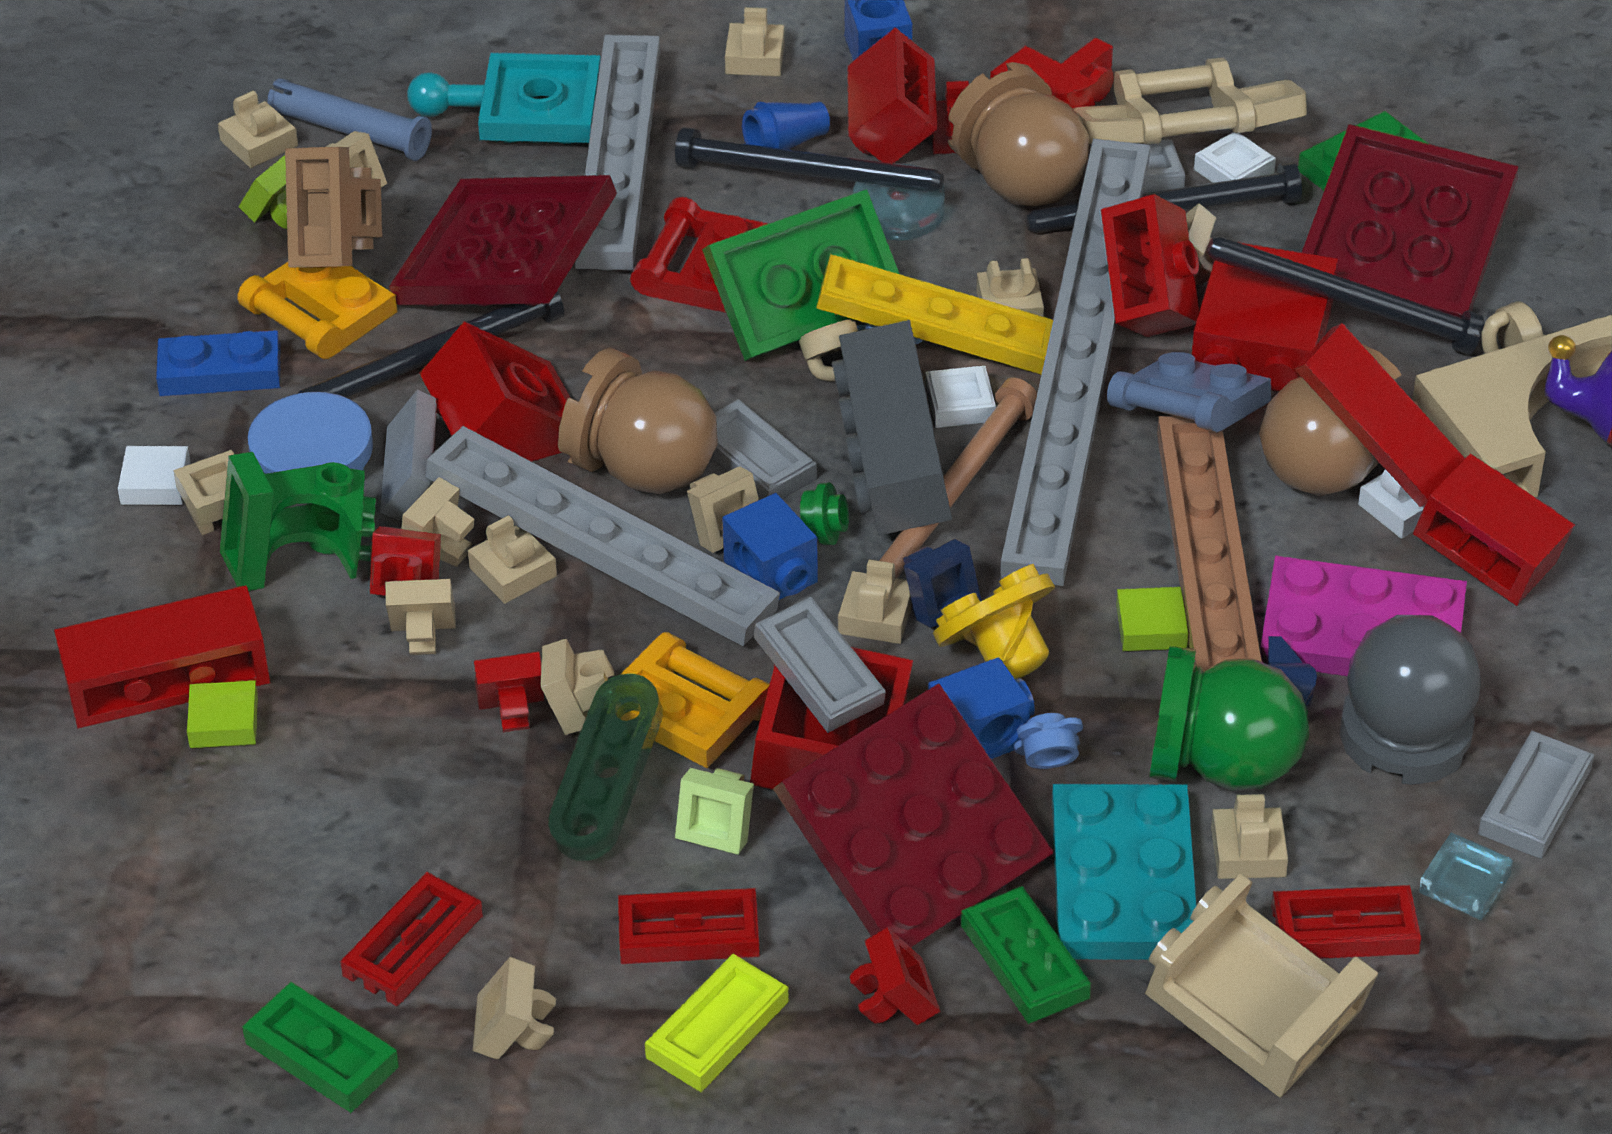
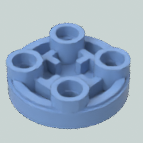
(310, 432)

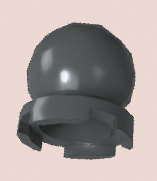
(1411, 699)

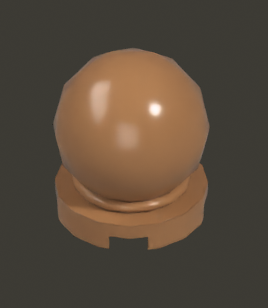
(1020, 137)
(644, 427)
(1309, 442)

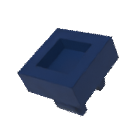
(939, 579)

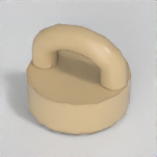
(1511, 325)
(824, 343)

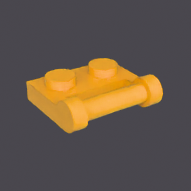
(338, 296)
(694, 719)

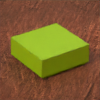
(1151, 618)
(222, 714)

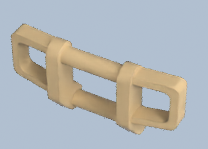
(1233, 108)

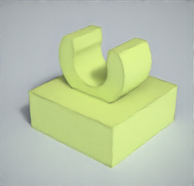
(714, 809)

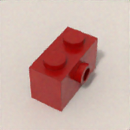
(891, 97)
(1151, 265)
(1486, 507)

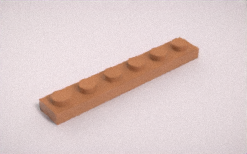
(1207, 542)

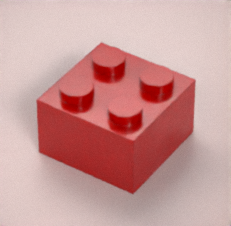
(793, 737)

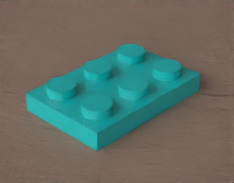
(1121, 867)

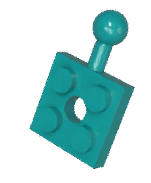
(508, 96)

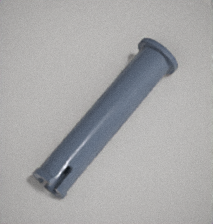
(347, 116)

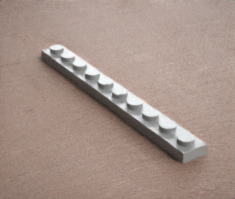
(1072, 373)

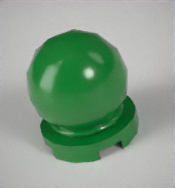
(1231, 723)

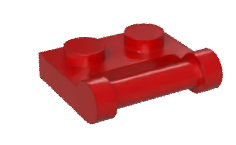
(695, 282)

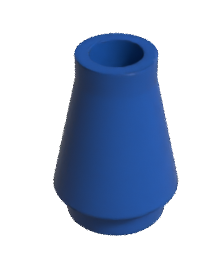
(784, 124)

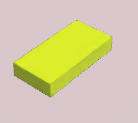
(716, 1022)

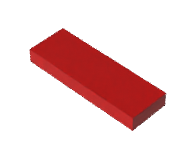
(1379, 413)

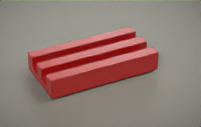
(1348, 931)
(688, 935)
(421, 943)

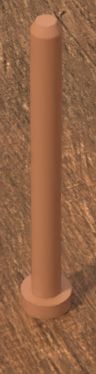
(1014, 402)

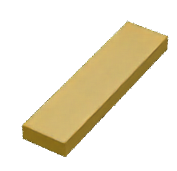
(935, 313)

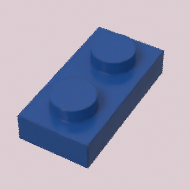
(218, 363)

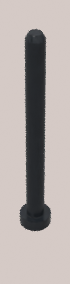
(693, 148)
(1283, 183)
(1462, 330)
(422, 352)

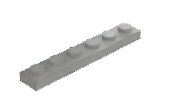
(621, 145)
(604, 535)

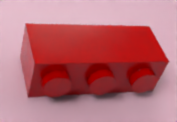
(155, 653)

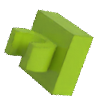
(268, 194)

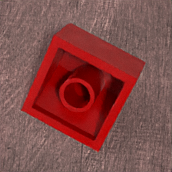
(497, 392)

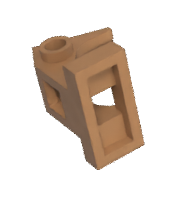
(329, 207)

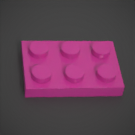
(1331, 606)

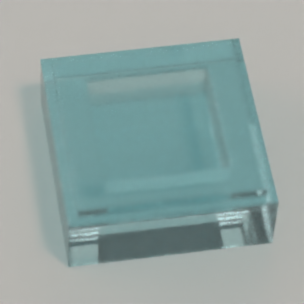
(1466, 876)

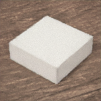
(1233, 159)
(959, 396)
(149, 475)

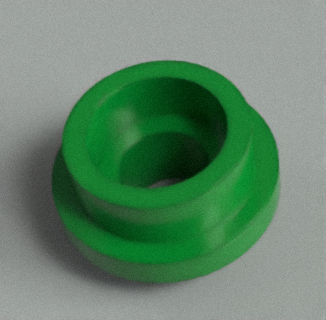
(825, 512)

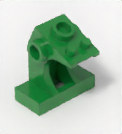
(260, 523)

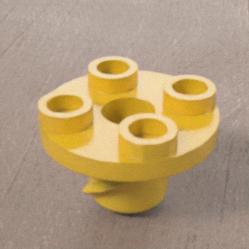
(1002, 622)

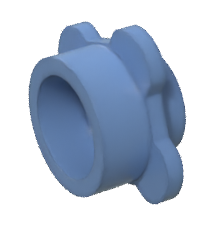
(1049, 740)

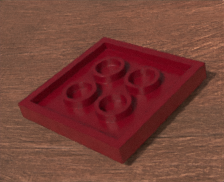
(1411, 217)
(503, 240)
(913, 819)

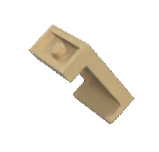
(1254, 988)

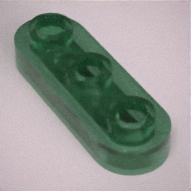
(605, 744)

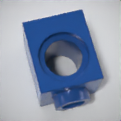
(871, 20)
(771, 545)
(990, 704)

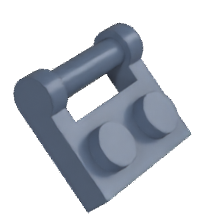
(1191, 390)

